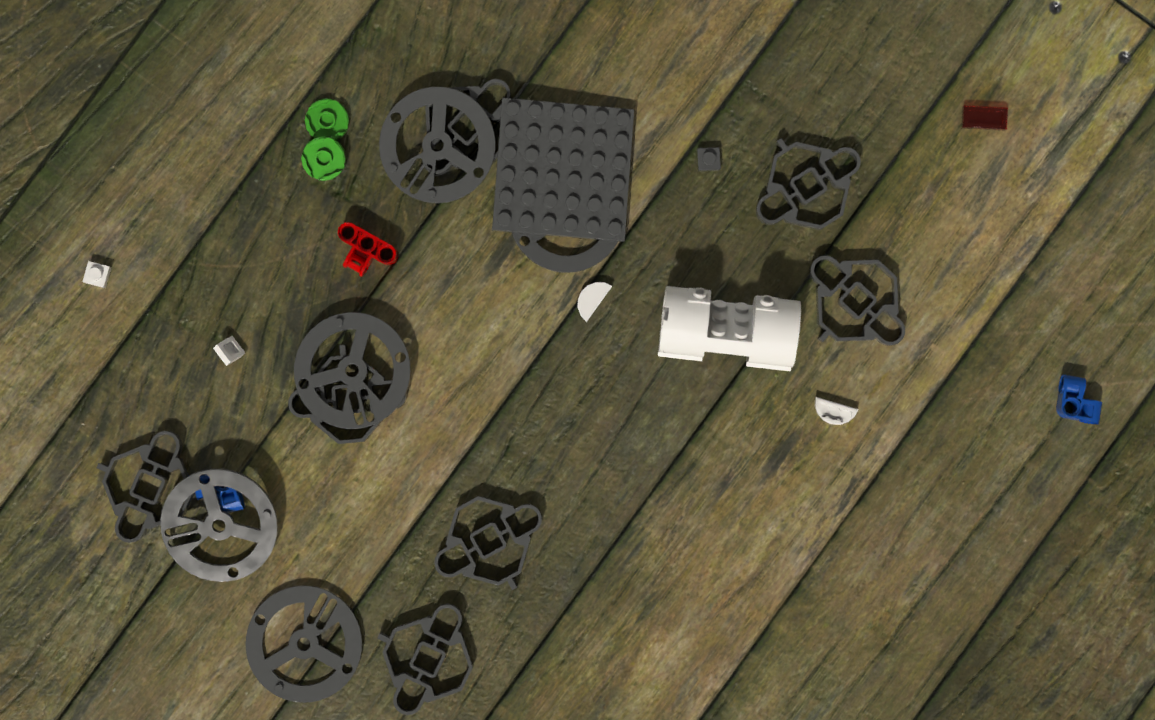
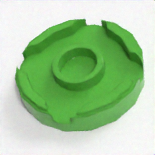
(327, 119)
(323, 158)

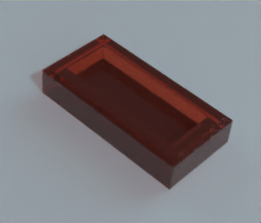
(984, 117)

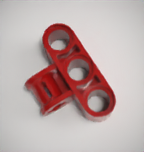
(362, 255)

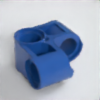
(1072, 390)
(229, 498)

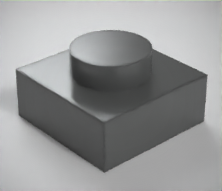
(708, 159)

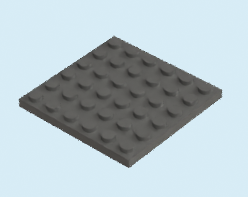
(563, 170)

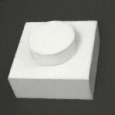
(96, 274)
(229, 350)

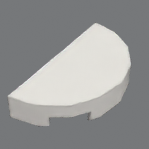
(591, 298)
(834, 412)

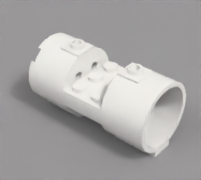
(760, 331)

